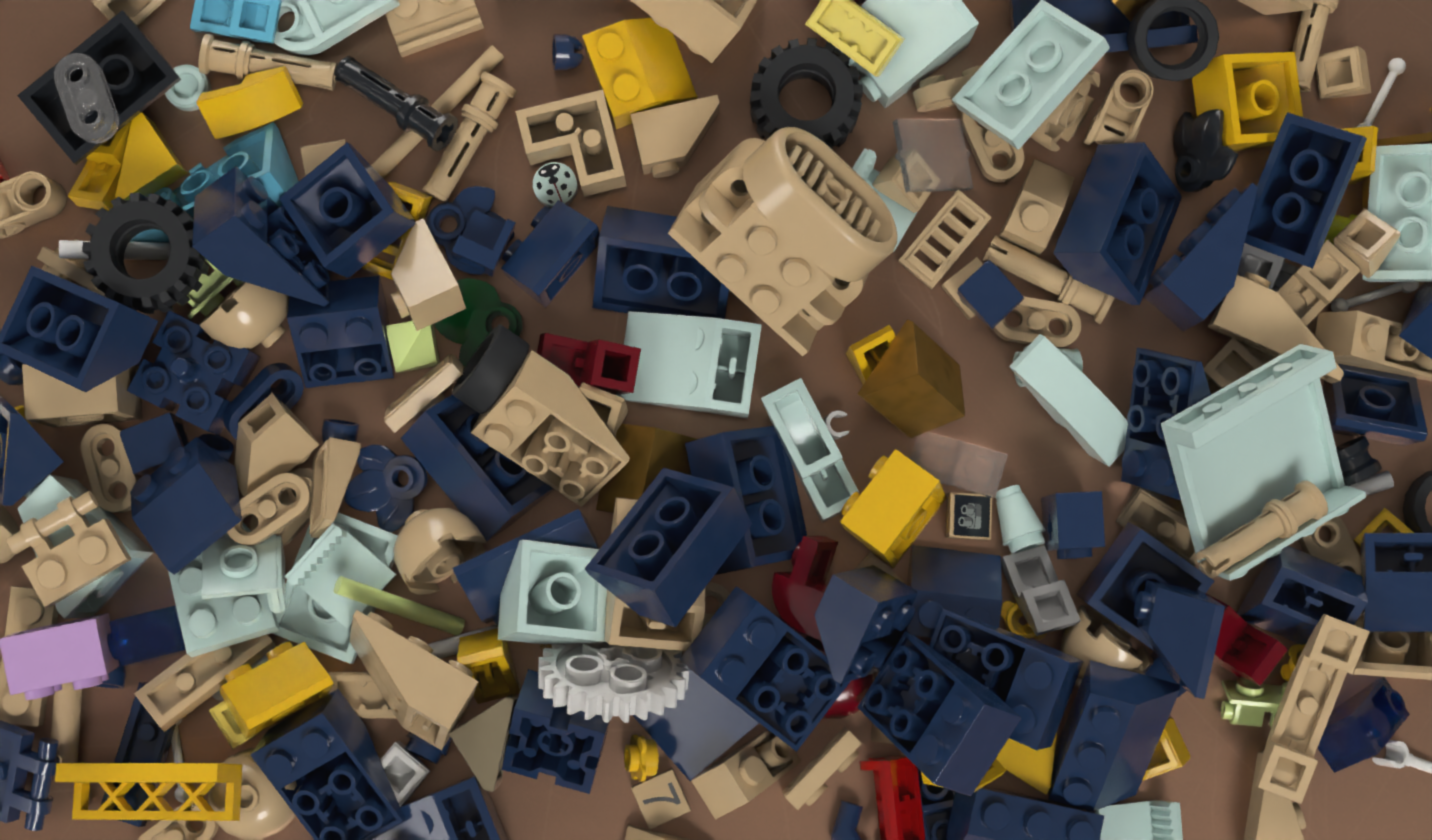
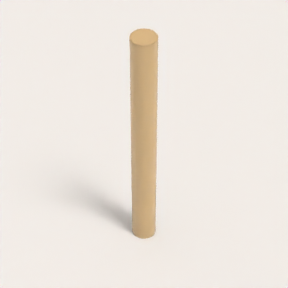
(443, 104)

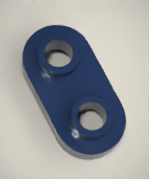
(288, 392)

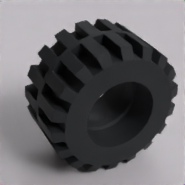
(811, 63)
(110, 241)

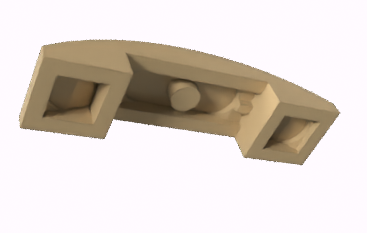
(1306, 294)
(1307, 705)

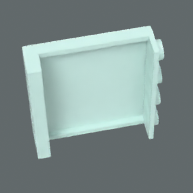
(1255, 447)

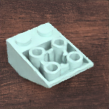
(693, 362)

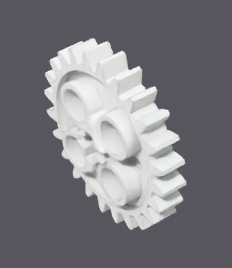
(612, 679)

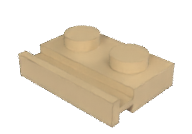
(431, 22)
(811, 780)

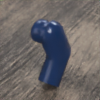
(847, 822)

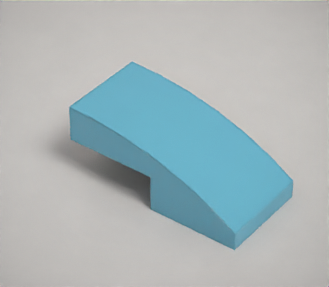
(237, 19)

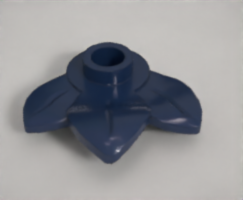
(467, 201)
(380, 489)

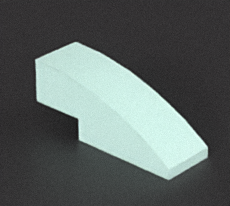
(1072, 400)
(810, 448)

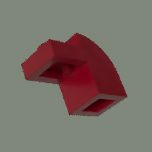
(595, 362)
(800, 591)
(1246, 649)

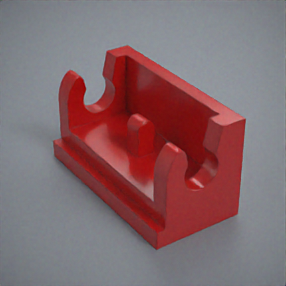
(897, 797)

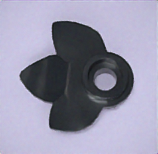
(1201, 151)

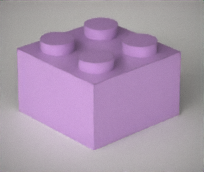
(57, 654)

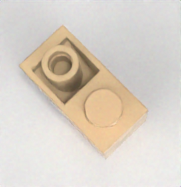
(269, 444)
(745, 773)

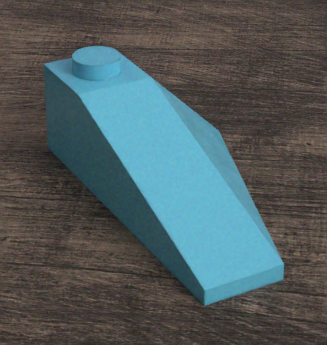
(255, 154)

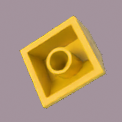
(637, 68)
(1253, 94)
(893, 507)
(275, 688)

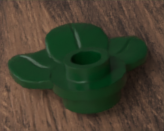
(477, 320)

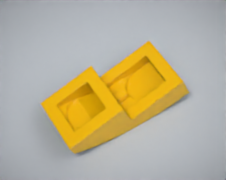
(251, 104)
(101, 173)

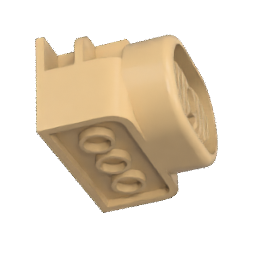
(787, 231)

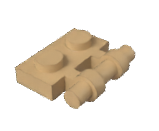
(76, 561)

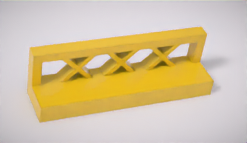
(145, 774)

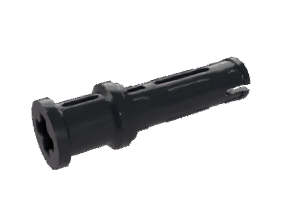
(410, 111)

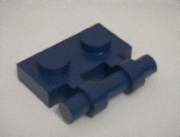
(15, 762)

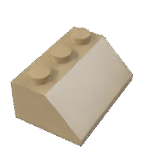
(701, 24)

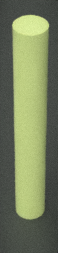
(399, 605)

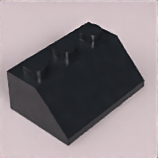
(134, 74)

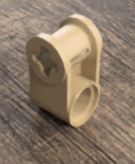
(1116, 118)
(17, 204)

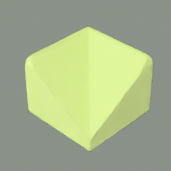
(411, 347)

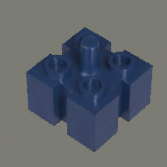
(192, 373)
(553, 741)

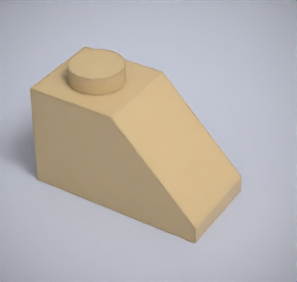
(672, 133)
(1037, 208)
(424, 281)

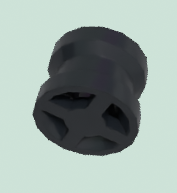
(1356, 461)

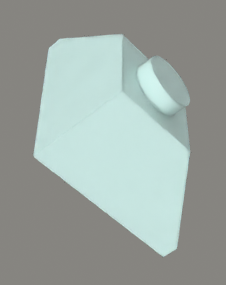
(551, 596)

